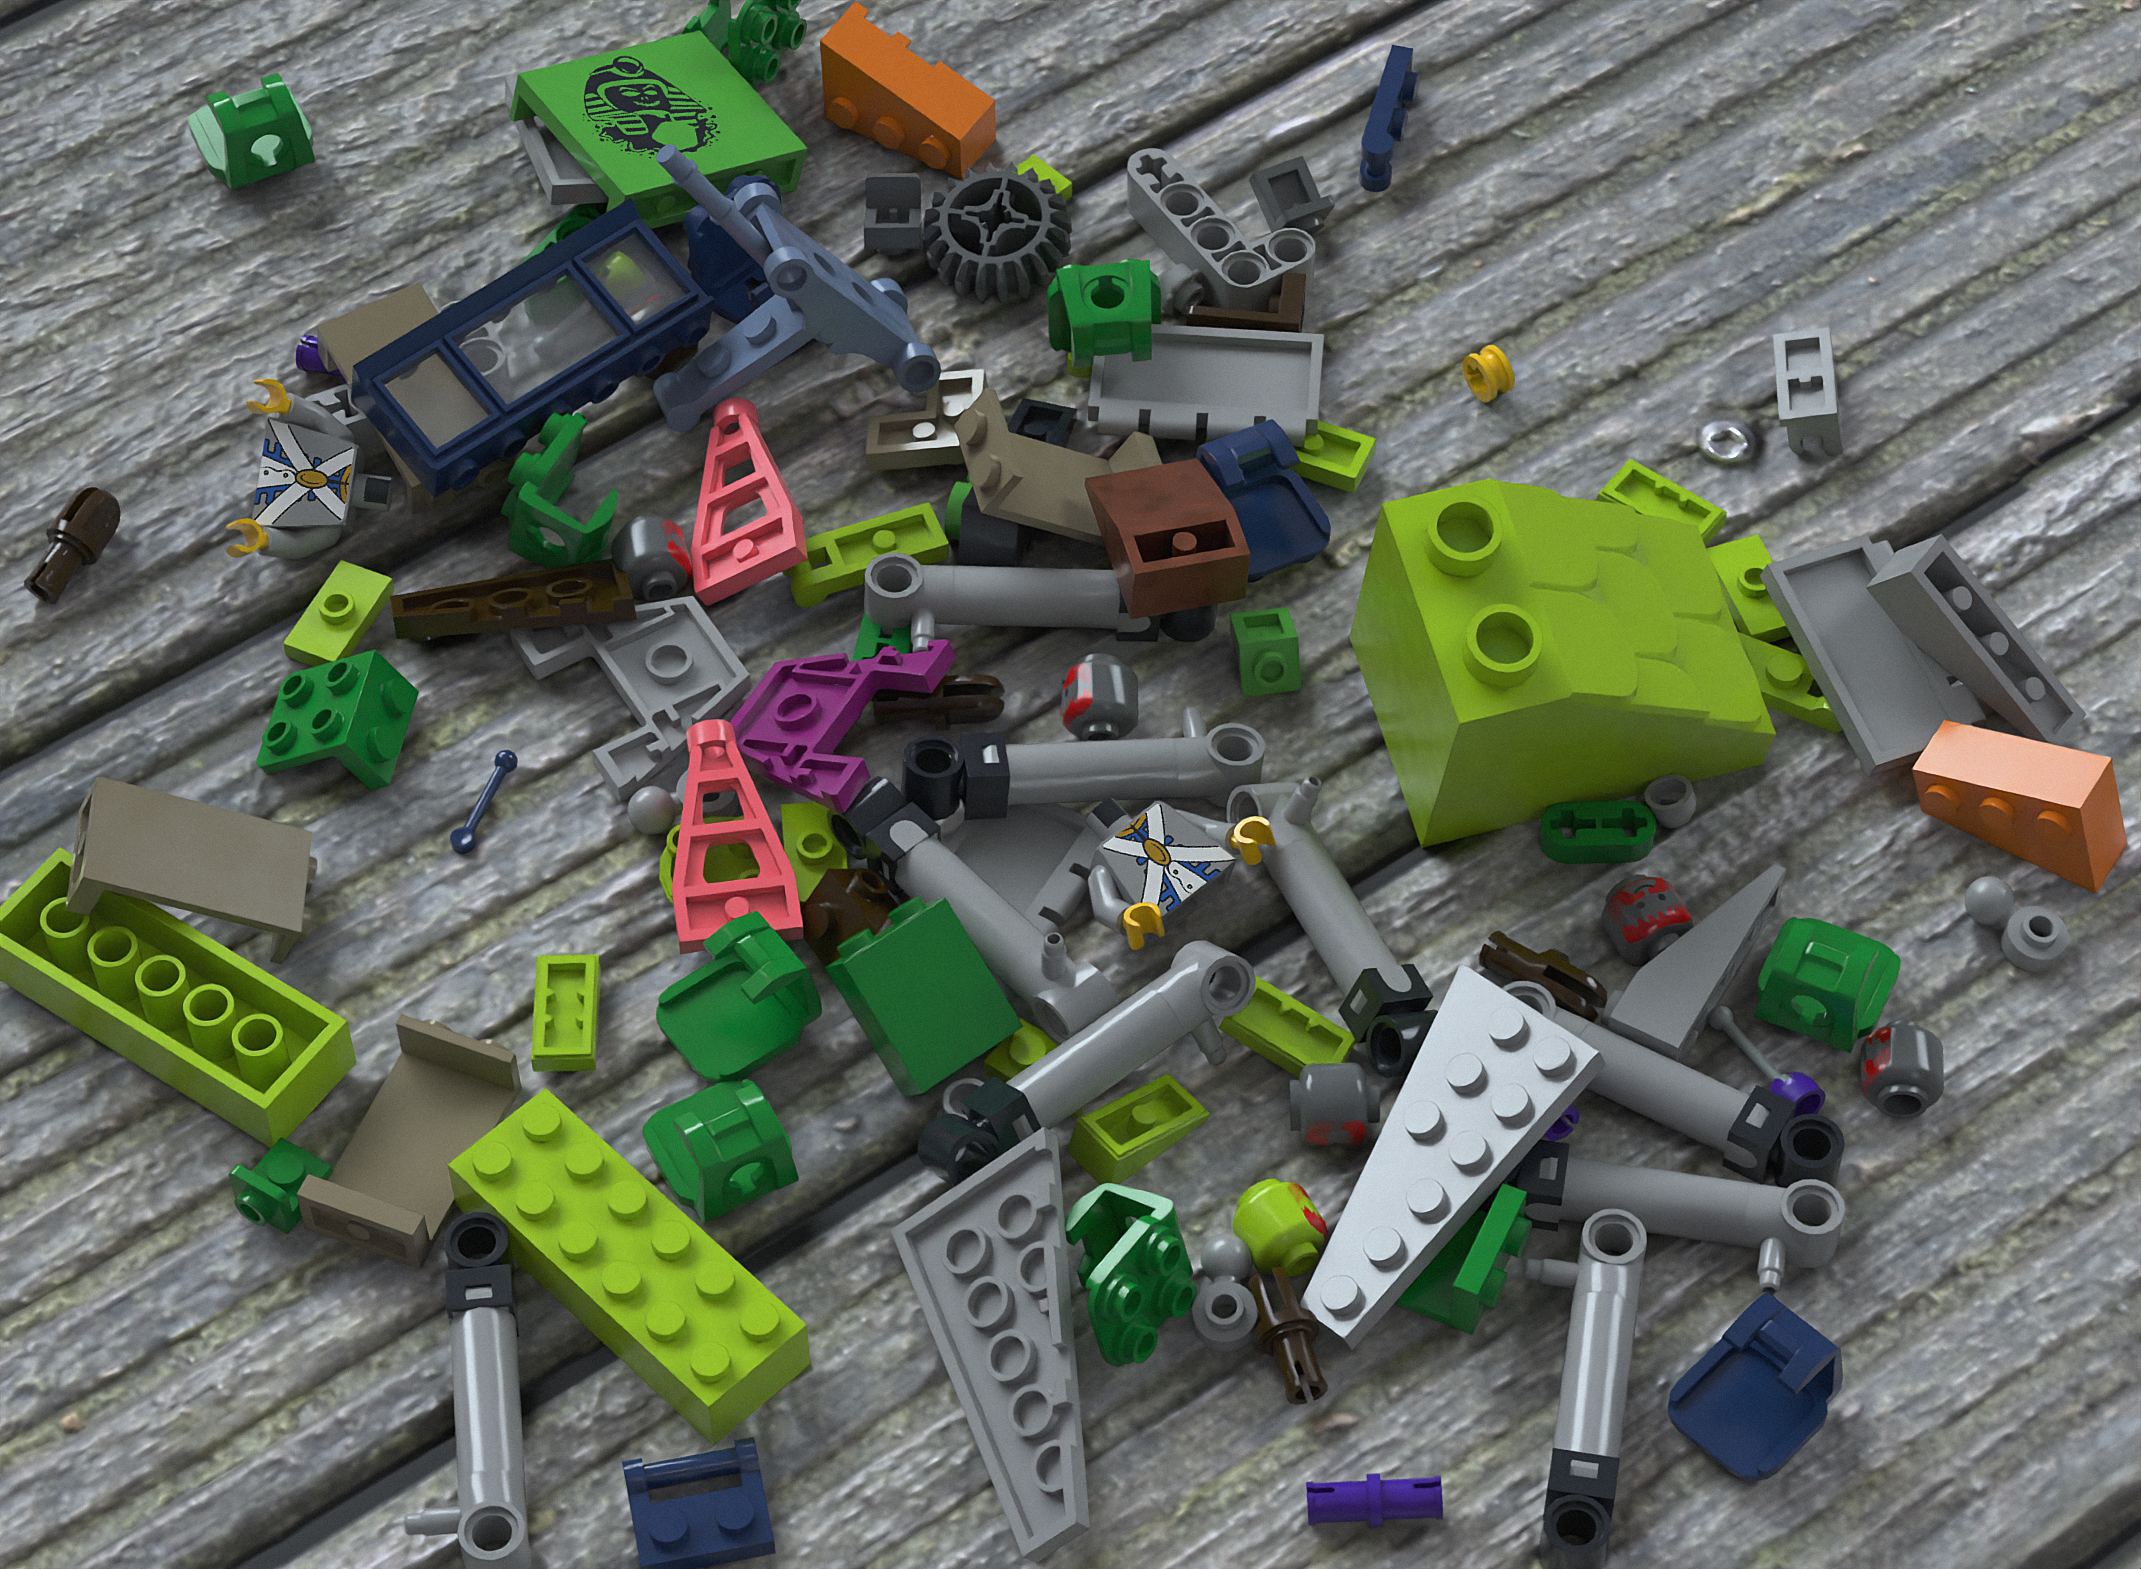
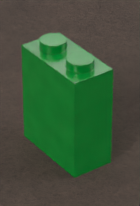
(922, 994)

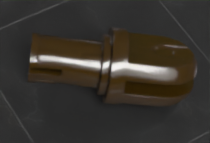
(74, 540)
(953, 701)
(1568, 985)
(1288, 1338)

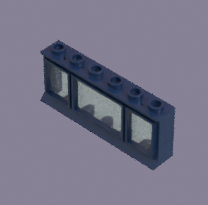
(530, 346)

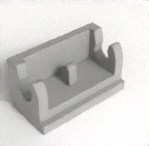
(1808, 388)

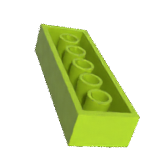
(174, 1003)
(632, 1266)

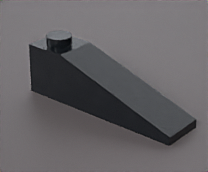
(997, 541)

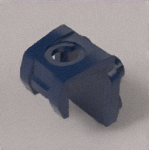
(722, 264)
(1270, 501)
(1758, 1391)

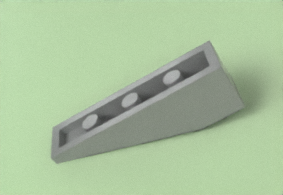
(1966, 631)
(1679, 987)

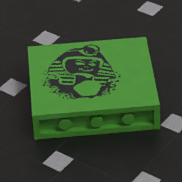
(633, 101)

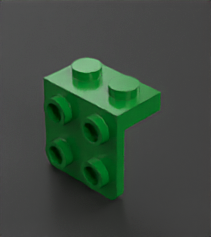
(341, 710)
(1472, 1265)

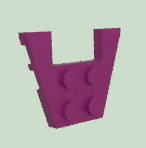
(808, 707)

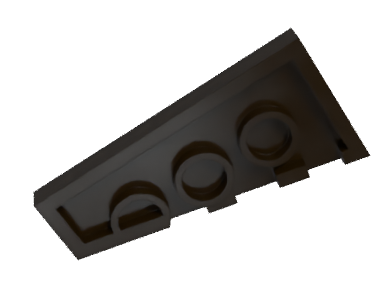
(528, 600)

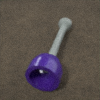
(1791, 1085)

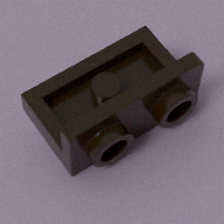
(842, 907)

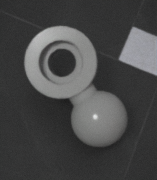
(655, 809)
(1992, 903)
(1226, 1263)

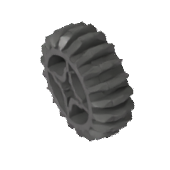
(1011, 252)

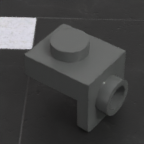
(1290, 197)
(892, 212)

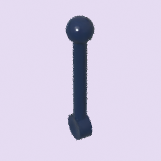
(463, 838)

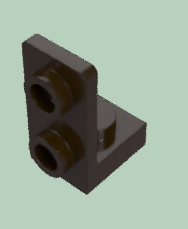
(1283, 314)

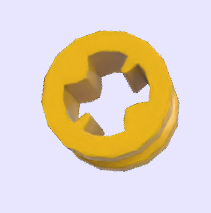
(1488, 373)

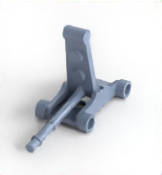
(812, 299)

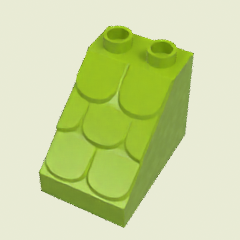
(1546, 655)

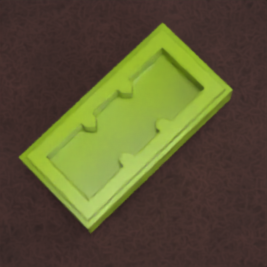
(1660, 497)
(1739, 572)
(339, 615)
(810, 845)
(566, 1013)
(1287, 1030)

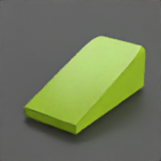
(1134, 1129)

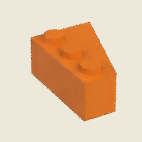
(901, 99)
(2025, 798)

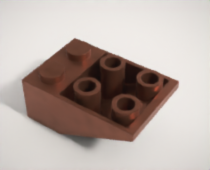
(1170, 537)

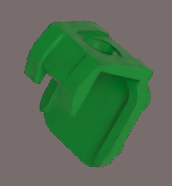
(754, 38)
(252, 133)
(1104, 310)
(538, 488)
(1826, 982)
(740, 1004)
(720, 1148)
(1132, 1269)

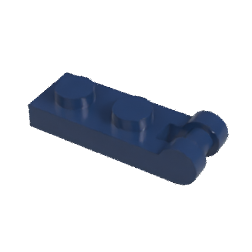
(1387, 119)

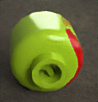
(1280, 1227)

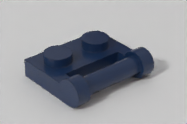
(704, 1526)

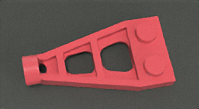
(761, 548)
(706, 907)

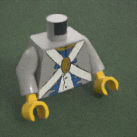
(306, 481)
(1163, 865)

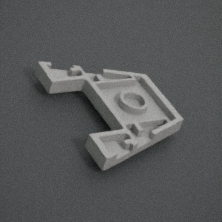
(664, 666)

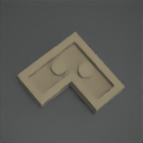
(927, 435)

